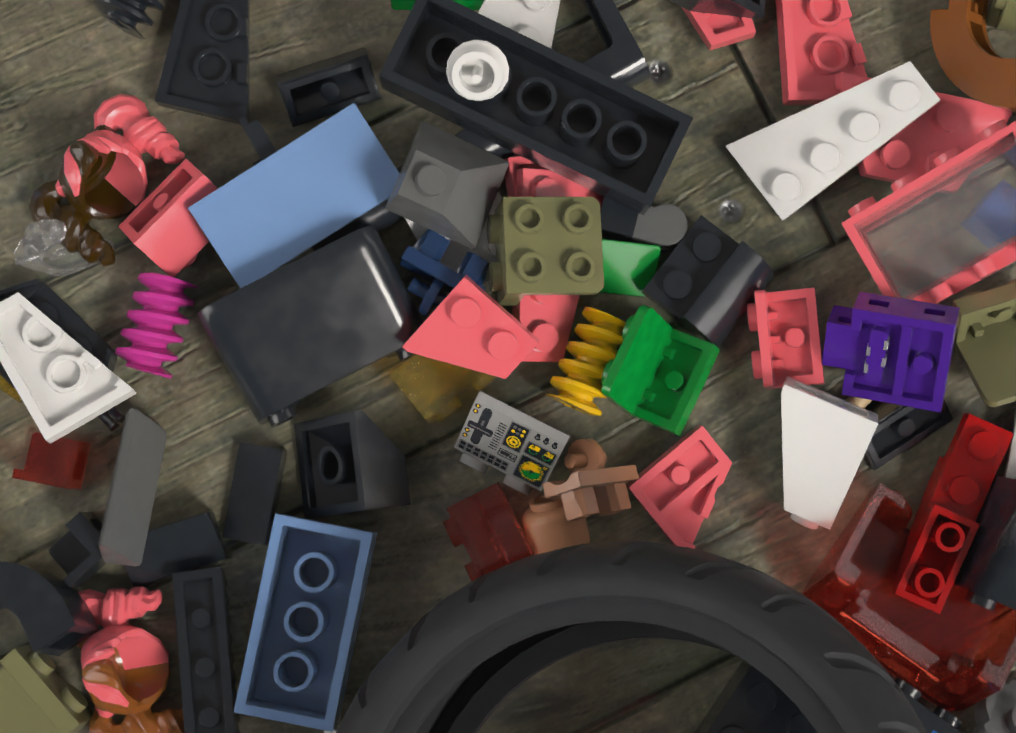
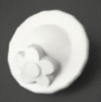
(477, 70)

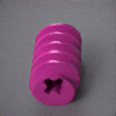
(155, 323)

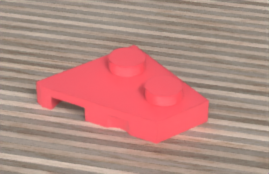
(473, 333)

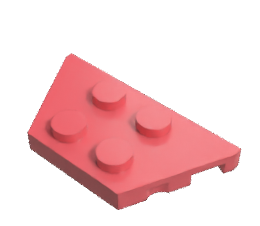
(944, 126)

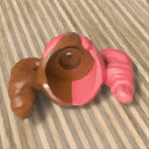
(126, 665)

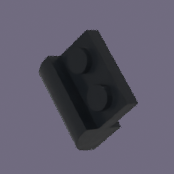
(708, 282)

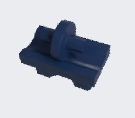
(424, 262)

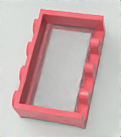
(944, 226)

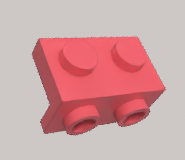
(787, 337)

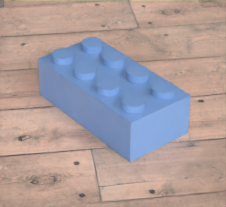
(305, 622)

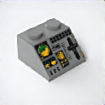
(509, 443)

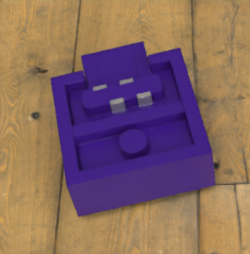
(892, 349)

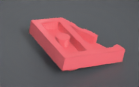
(682, 485)

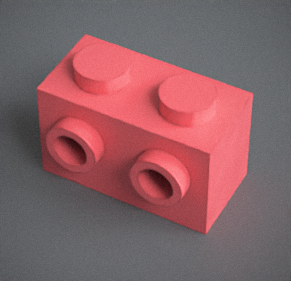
(163, 223)

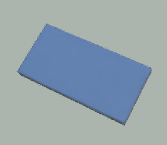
(297, 196)

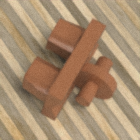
(591, 486)

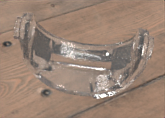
(43, 241)

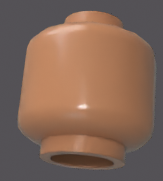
(547, 526)

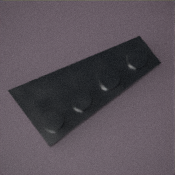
(209, 60)

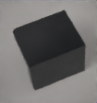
(79, 549)

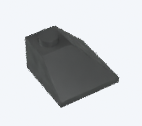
(447, 185)

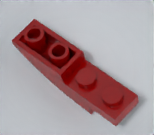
(949, 511)

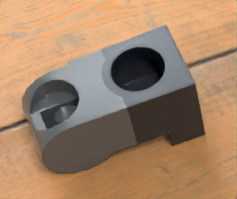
(659, 226)

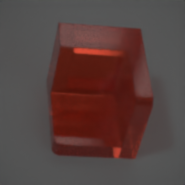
(56, 463)

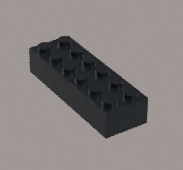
(548, 108)

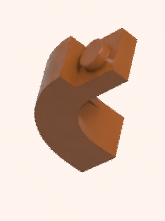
(968, 56)

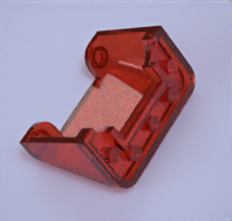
(945, 656)

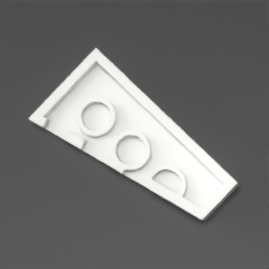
(822, 143)

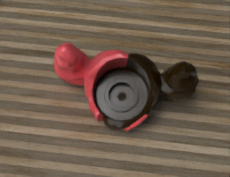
(104, 175)

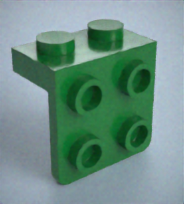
(658, 371)

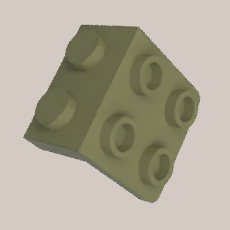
(545, 247)
(988, 342)
(37, 697)

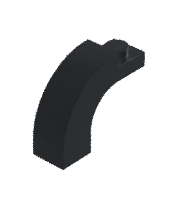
(47, 609)

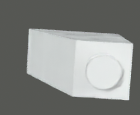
(820, 451)

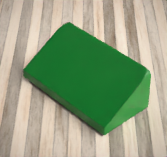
(628, 267)

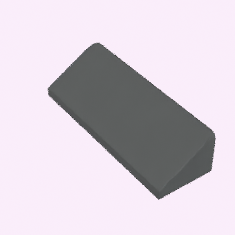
(132, 490)

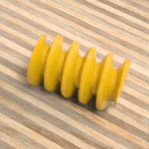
(591, 357)

